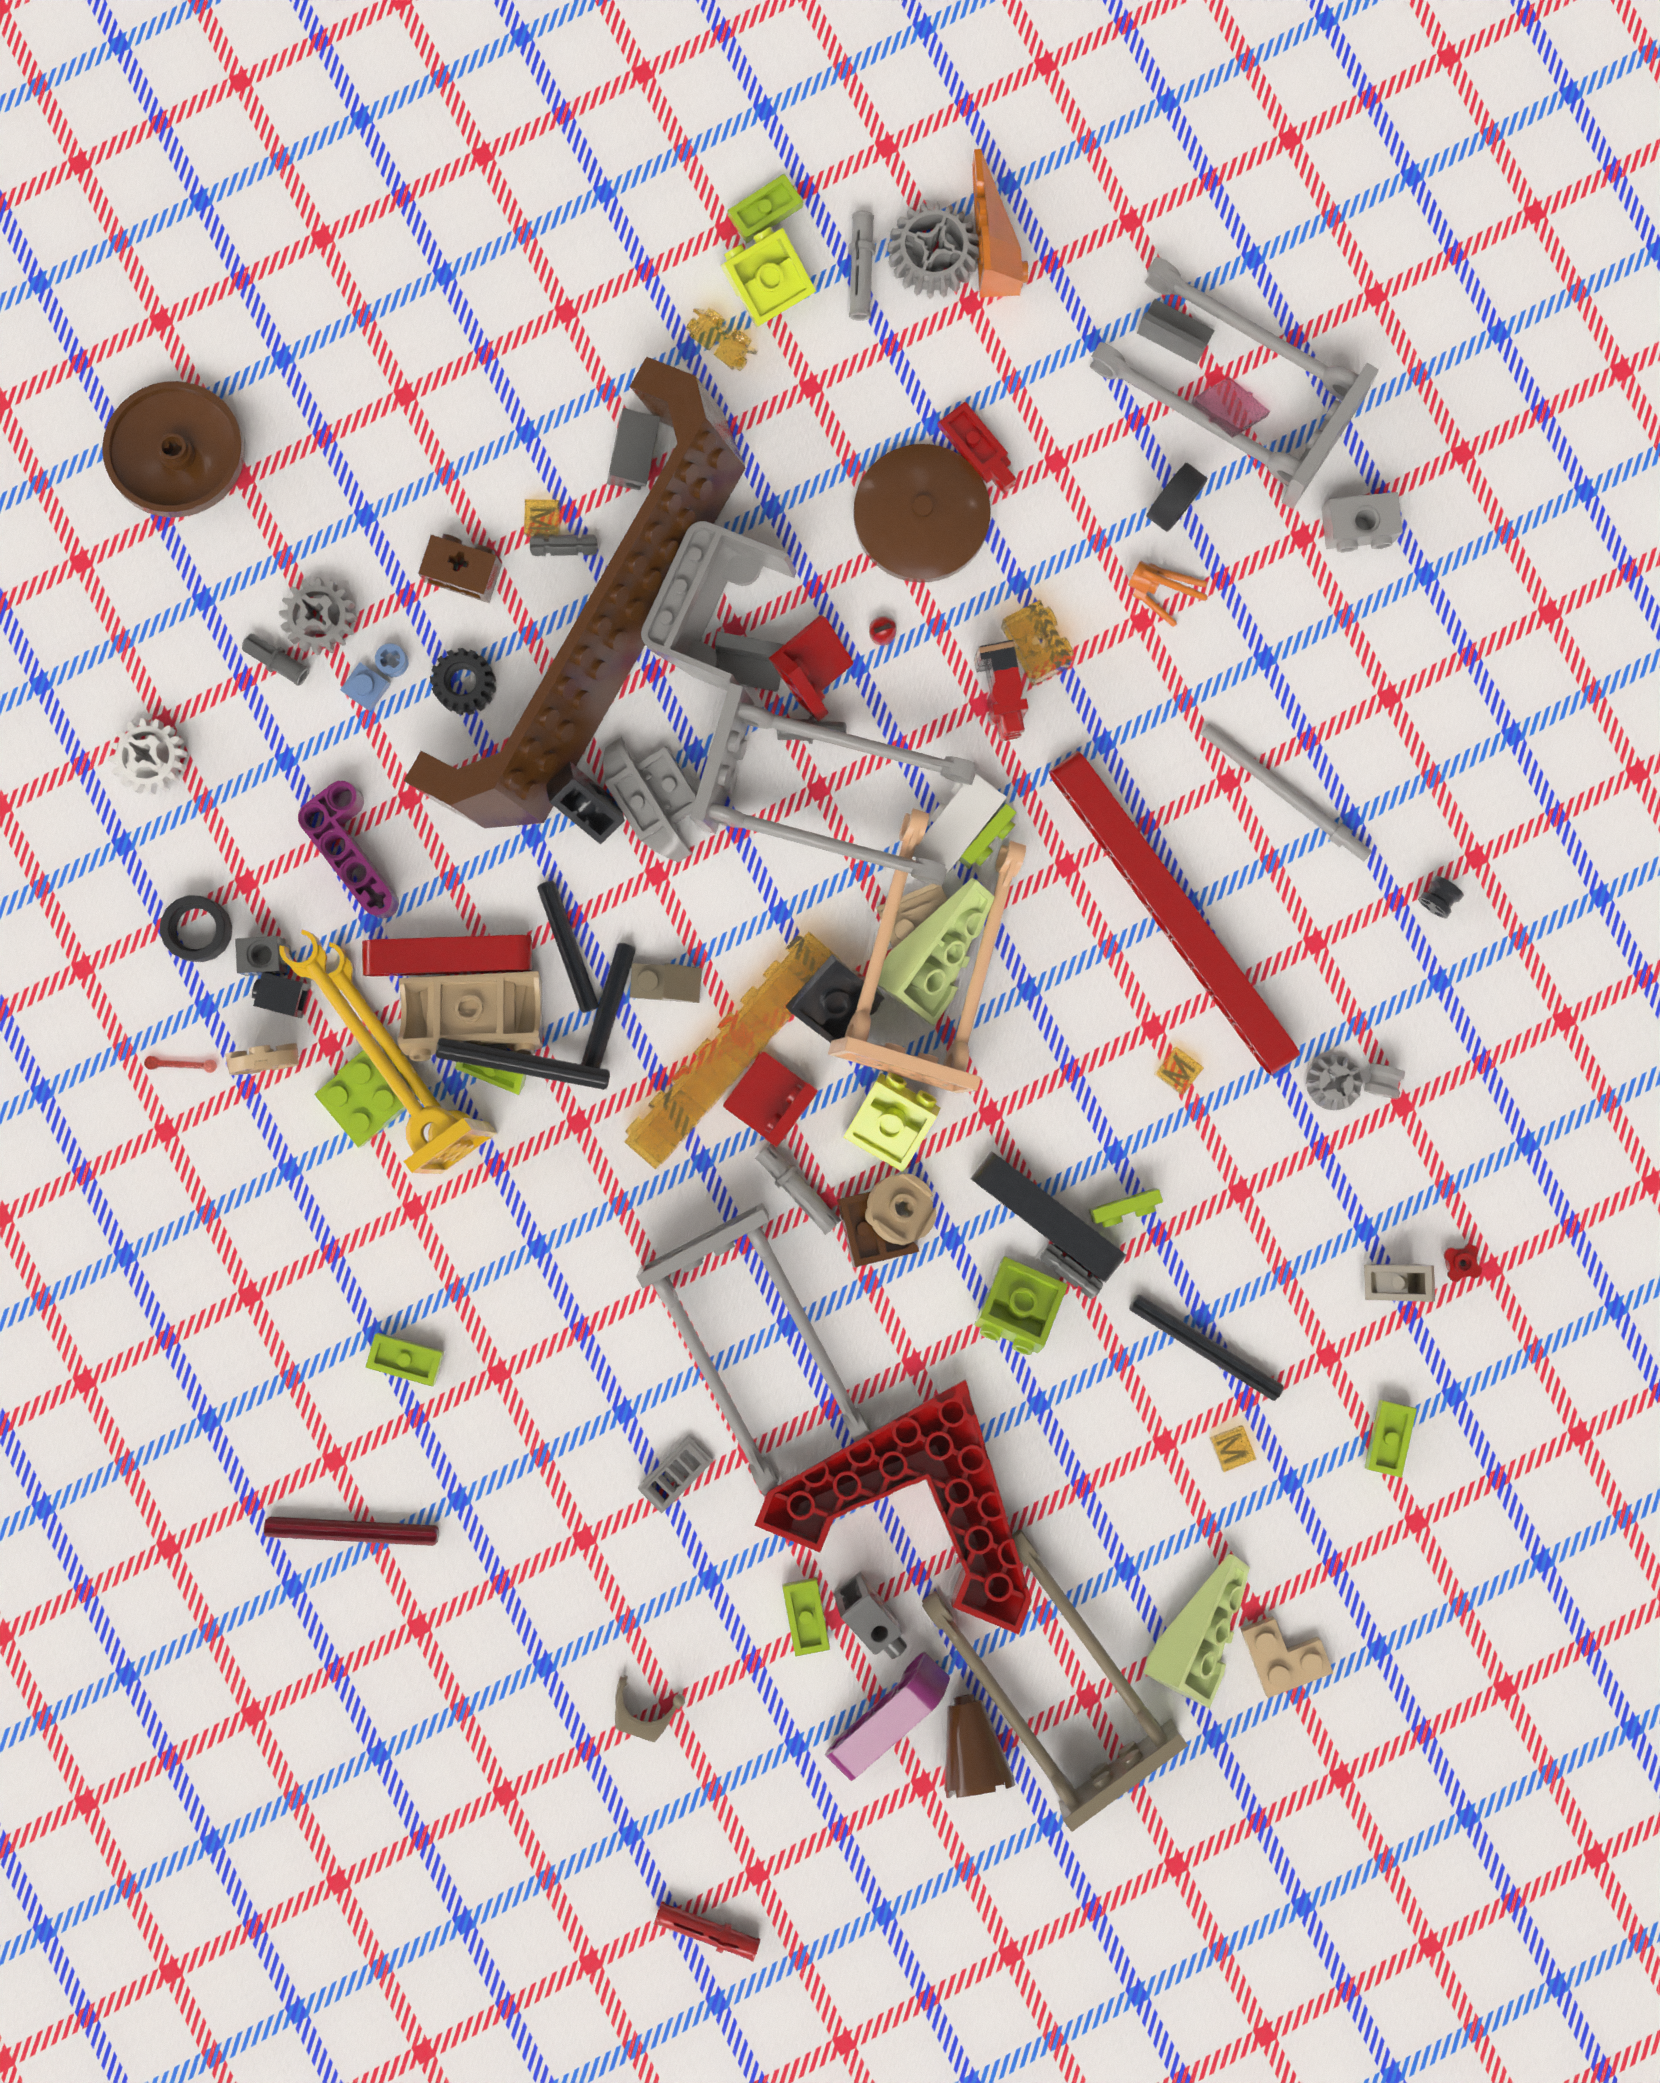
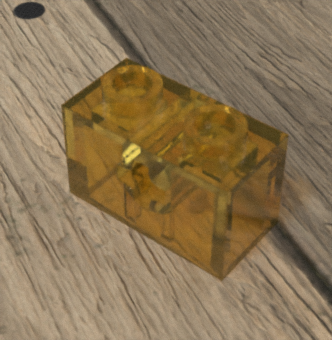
(1036, 661)

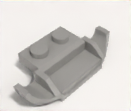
(651, 796)

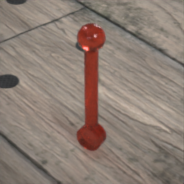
(153, 1063)

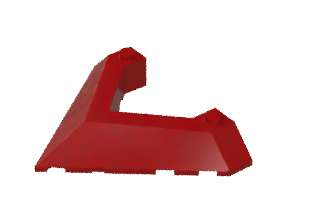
(933, 1444)

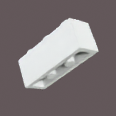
(959, 822)

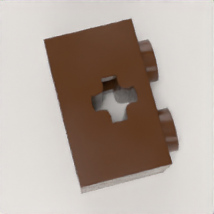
(472, 581)

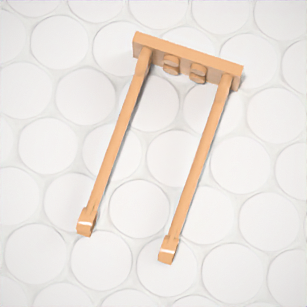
(892, 1057)

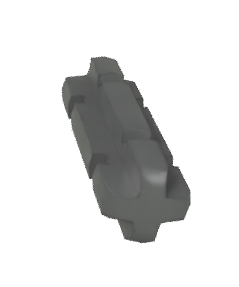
(563, 545)
(1071, 1271)

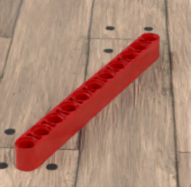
(1174, 913)

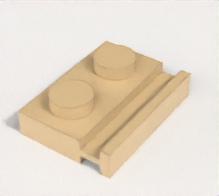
(914, 910)

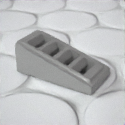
(651, 1493)

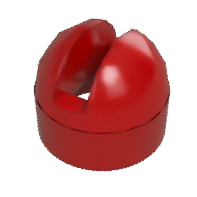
(885, 636)

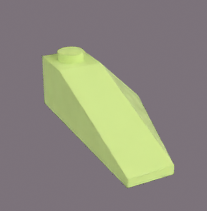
(927, 962)
(1192, 1646)

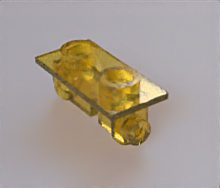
(710, 328)

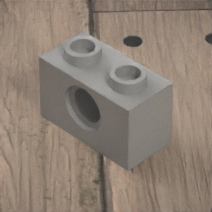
(1378, 510)

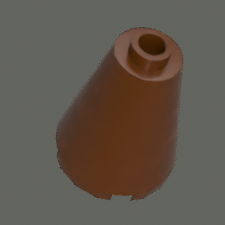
(973, 1751)

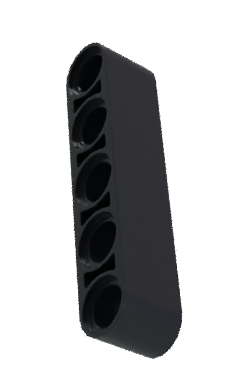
(1048, 1216)

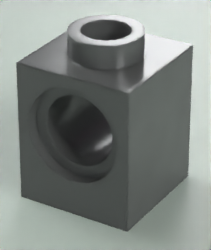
(248, 951)

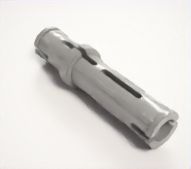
(861, 254)
(797, 1188)

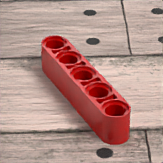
(447, 955)

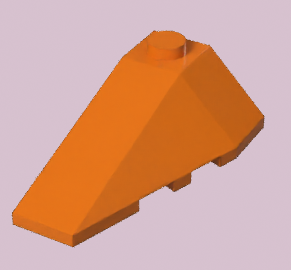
(1000, 258)

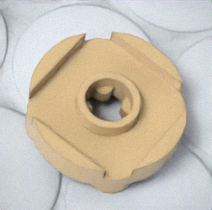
(262, 1058)
(883, 1215)

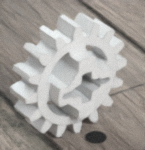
(157, 747)

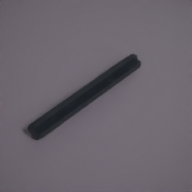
(522, 1063)
(1206, 1347)

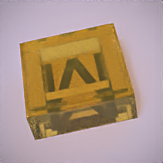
(542, 517)
(1178, 1070)
(1232, 1448)

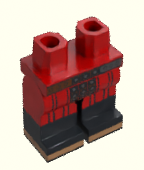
(1005, 688)

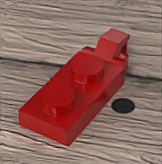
(978, 446)

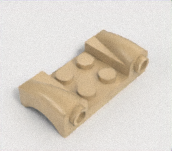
(471, 1010)

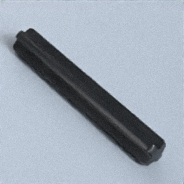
(567, 946)
(608, 1005)

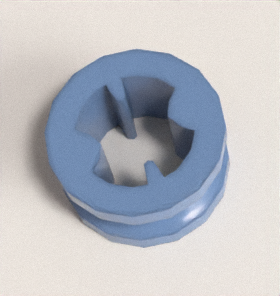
(389, 670)

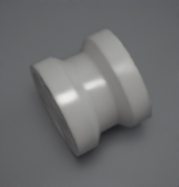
(1384, 1081)

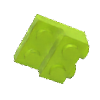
(360, 1099)
(1020, 1306)

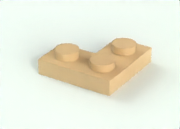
(1283, 1667)

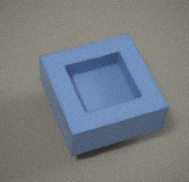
(365, 687)

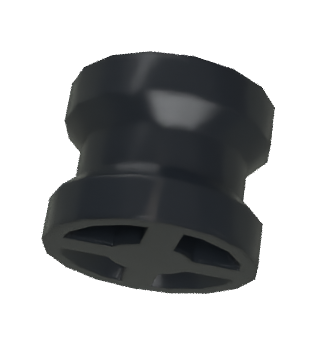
(1441, 897)

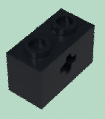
(584, 802)

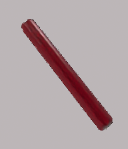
(351, 1531)

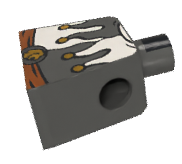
(870, 1617)

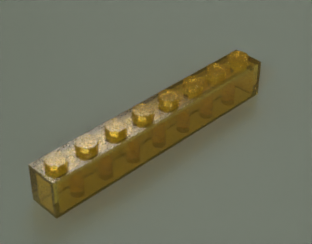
(727, 1056)

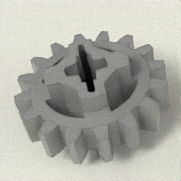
(306, 625)

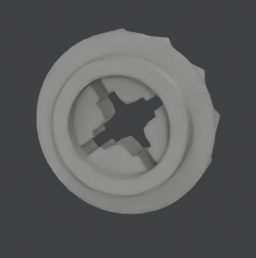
(1319, 1077)

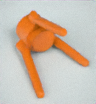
(1149, 577)

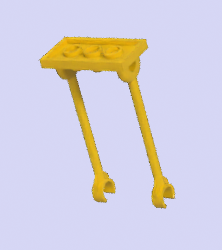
(451, 1131)

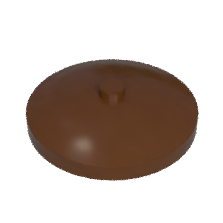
(173, 449)
(921, 513)

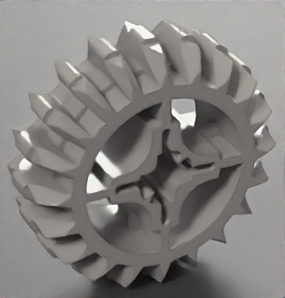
(909, 237)

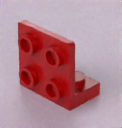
(811, 664)
(770, 1098)

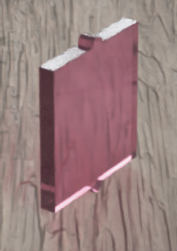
(1230, 407)

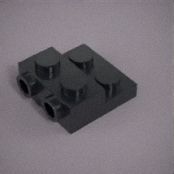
(831, 999)

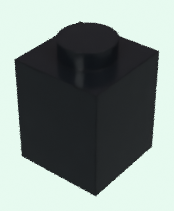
(280, 995)

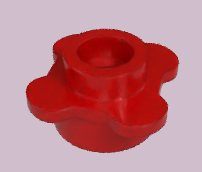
(1453, 1258)

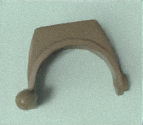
(646, 1730)

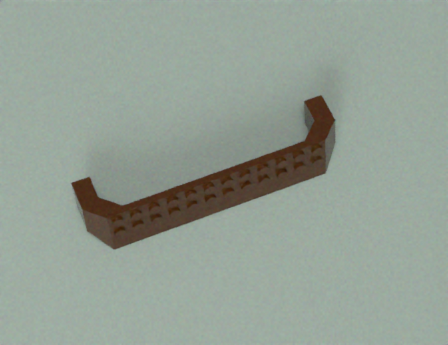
(607, 633)

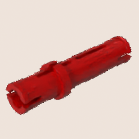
(707, 1931)

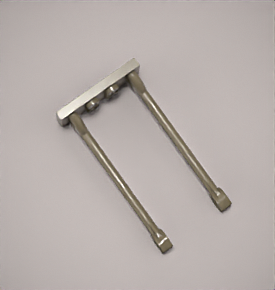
(1106, 1780)

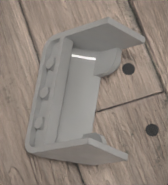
(691, 592)

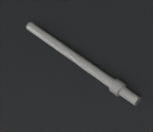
(1338, 833)

